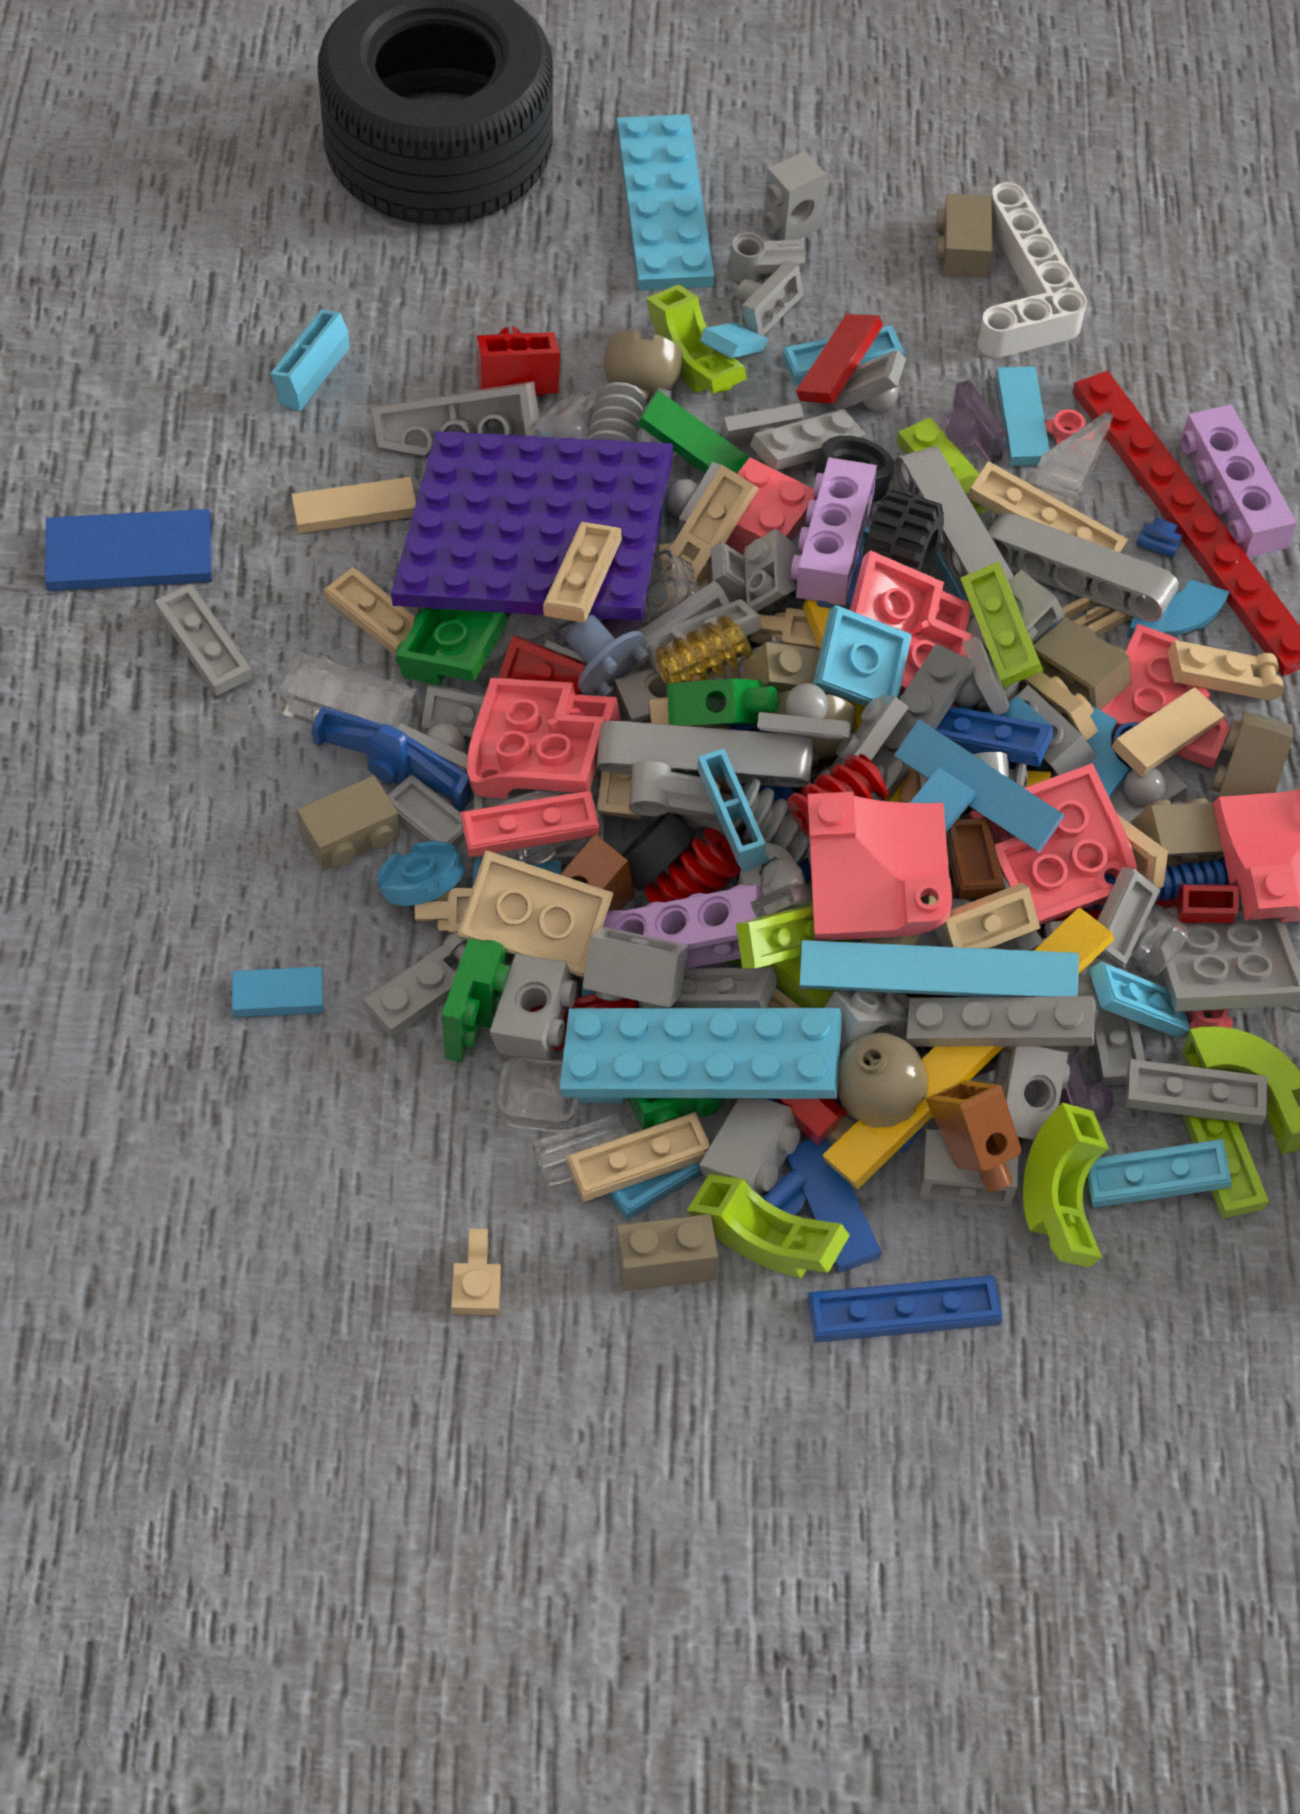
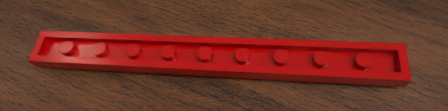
(1195, 520)

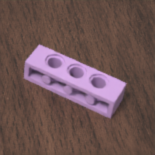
(1237, 481)
(834, 532)
(699, 921)

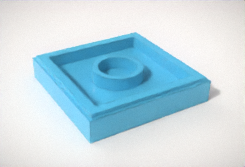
(861, 657)

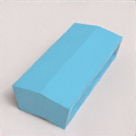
(311, 359)
(710, 767)

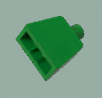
(719, 702)

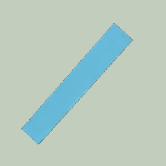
(937, 970)

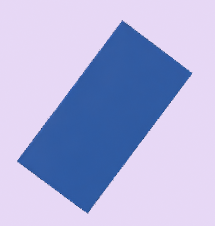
(128, 549)

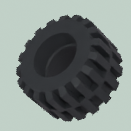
(906, 530)

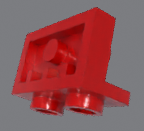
(536, 662)

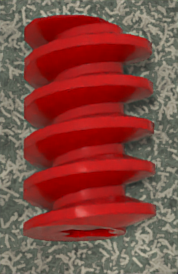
(855, 776)
(701, 872)

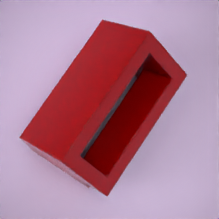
(1207, 903)
(815, 1116)

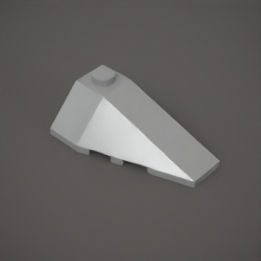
(496, 410)

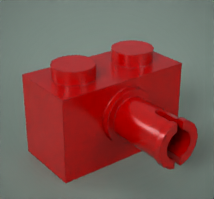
(518, 359)

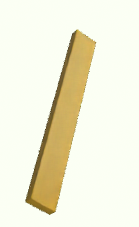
(867, 1148)

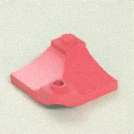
(911, 604)
(536, 737)
(1263, 851)
(1078, 853)
(875, 867)

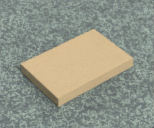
(534, 911)

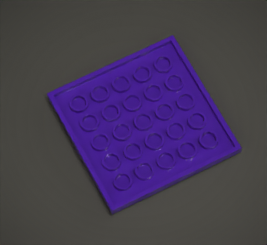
(505, 511)

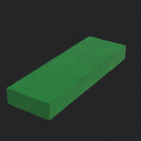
(689, 435)

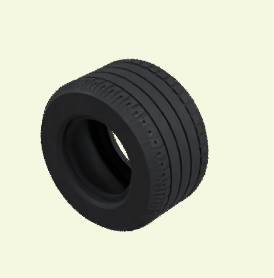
(436, 158)

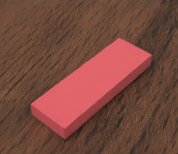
(530, 823)

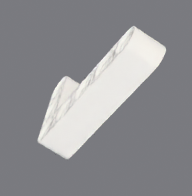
(1055, 298)

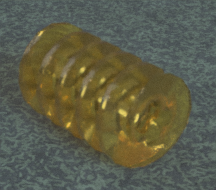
(703, 651)

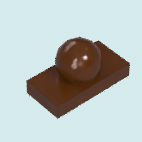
(973, 859)

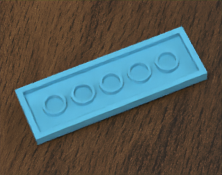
(664, 202)
(701, 1053)

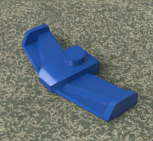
(392, 753)

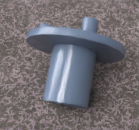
(604, 655)

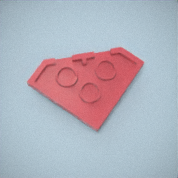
(1154, 688)

